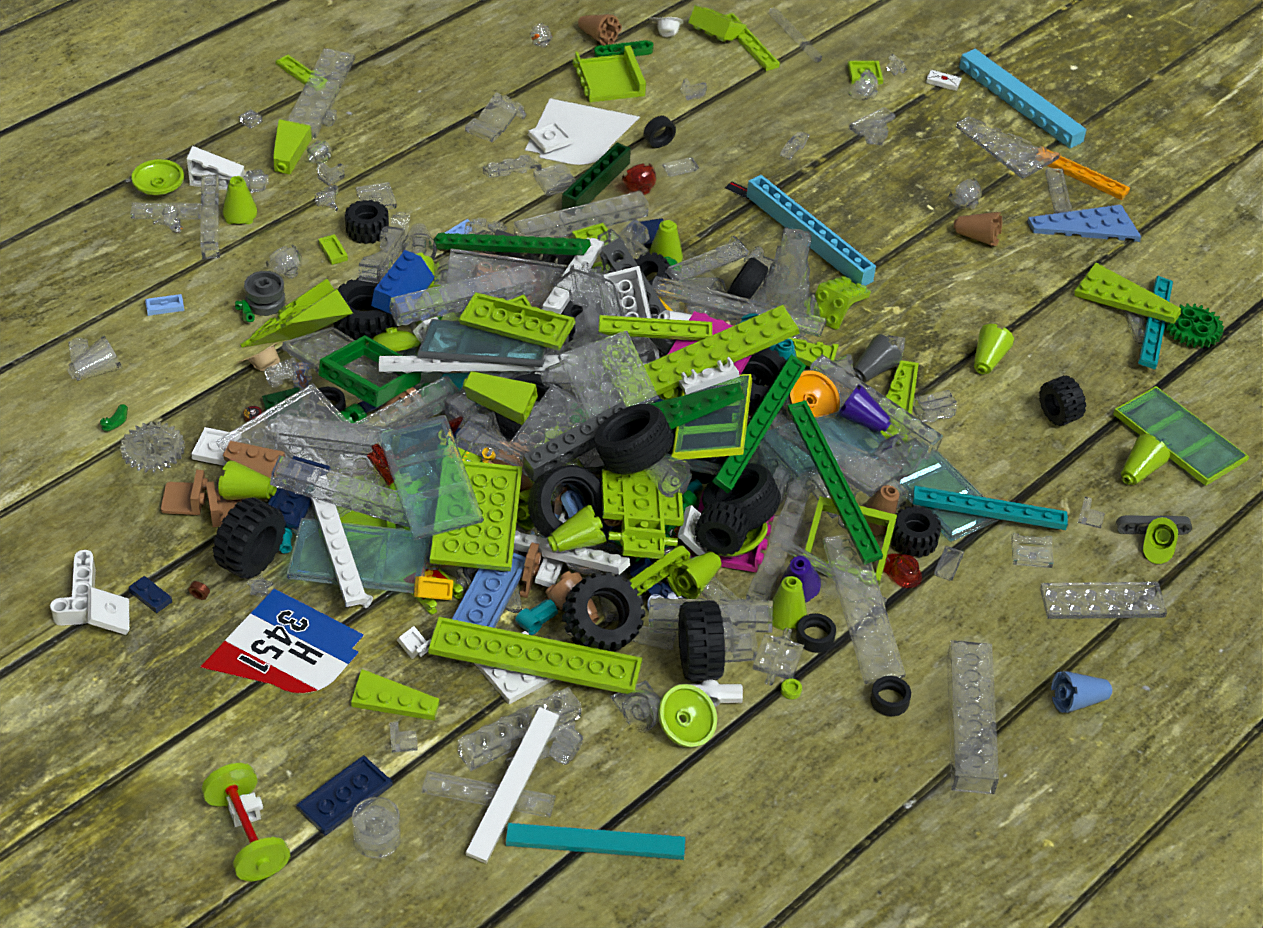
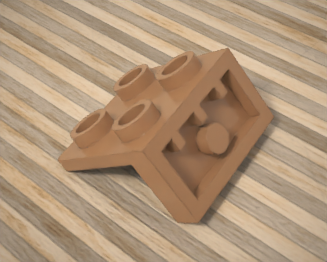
(218, 506)

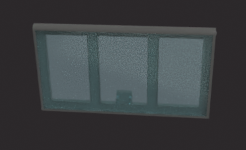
(463, 343)

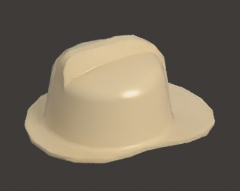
(264, 359)

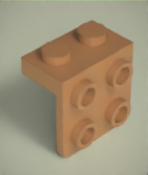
(185, 497)

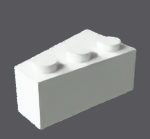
(205, 163)

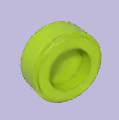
(791, 689)

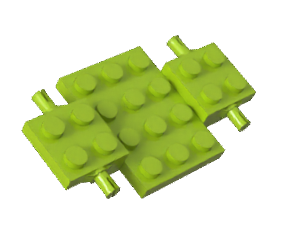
(643, 513)

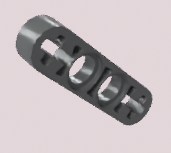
(1131, 524)

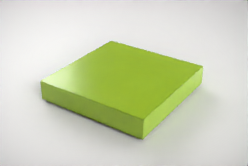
(856, 68)

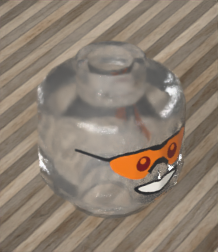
(541, 35)

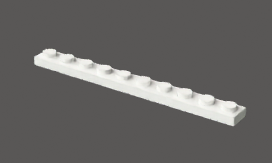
(412, 363)

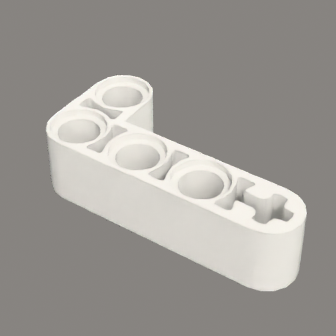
(75, 609)

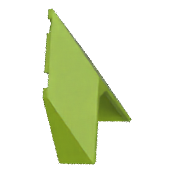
(302, 316)

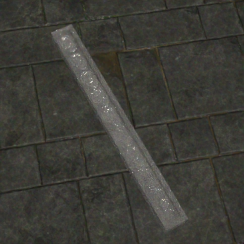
(730, 303)

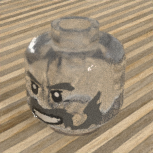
(319, 152)
(256, 180)

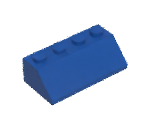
(404, 277)

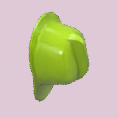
(1160, 540)

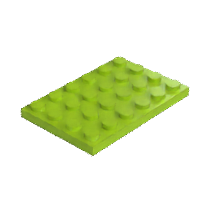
(491, 541)

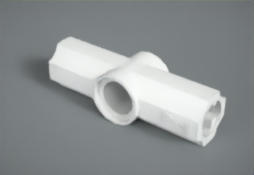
(721, 692)

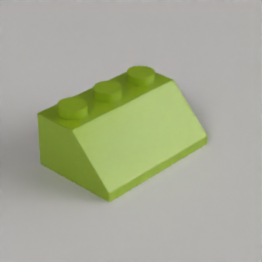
(715, 23)

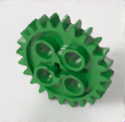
(1196, 326)

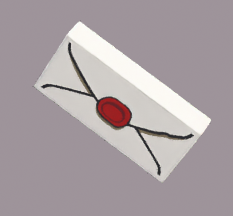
(943, 80)

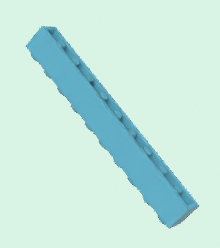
(1022, 98)
(823, 240)

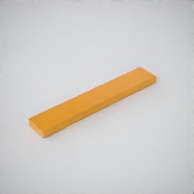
(1090, 177)

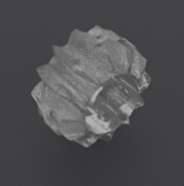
(566, 745)

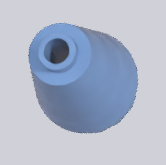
(1078, 691)

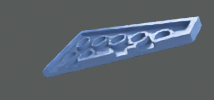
(1090, 223)

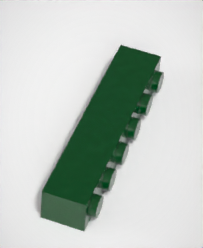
(597, 177)

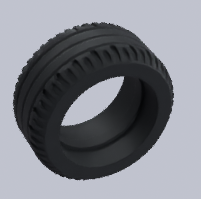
(748, 279)

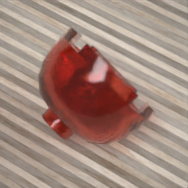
(640, 178)

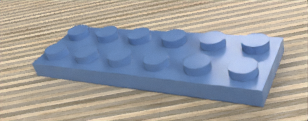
(490, 594)

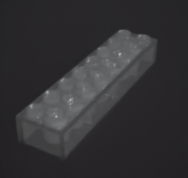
(972, 717)

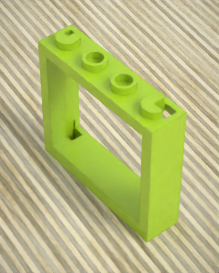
(871, 515)

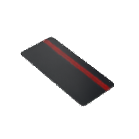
(738, 189)

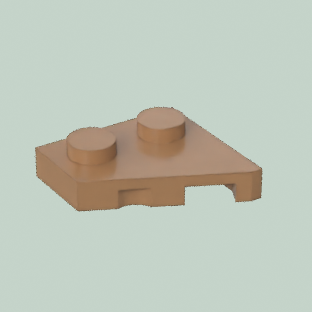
(530, 569)

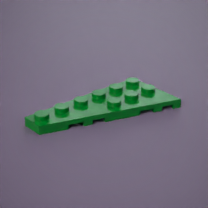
(695, 405)

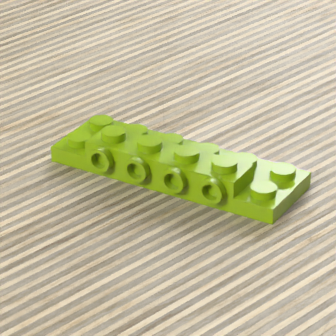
(517, 321)

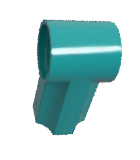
(533, 619)

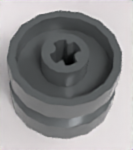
(264, 293)

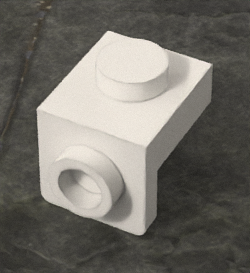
(414, 643)

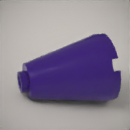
(864, 410)
(803, 570)

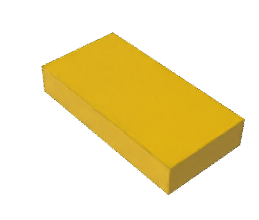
(433, 588)

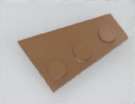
(253, 456)

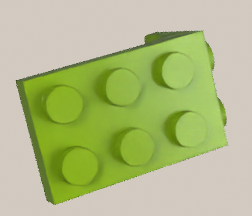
(836, 297)

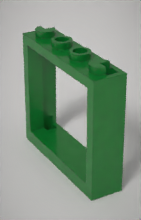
(332, 369)

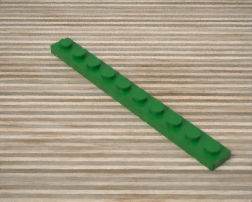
(515, 244)
(760, 422)
(835, 482)

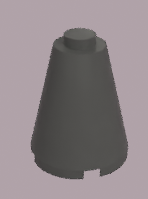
(877, 358)

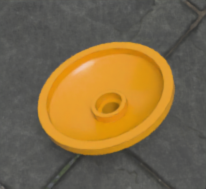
(818, 390)

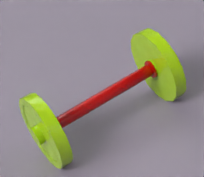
(263, 856)

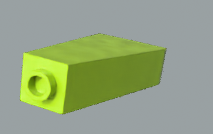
(290, 144)
(503, 395)

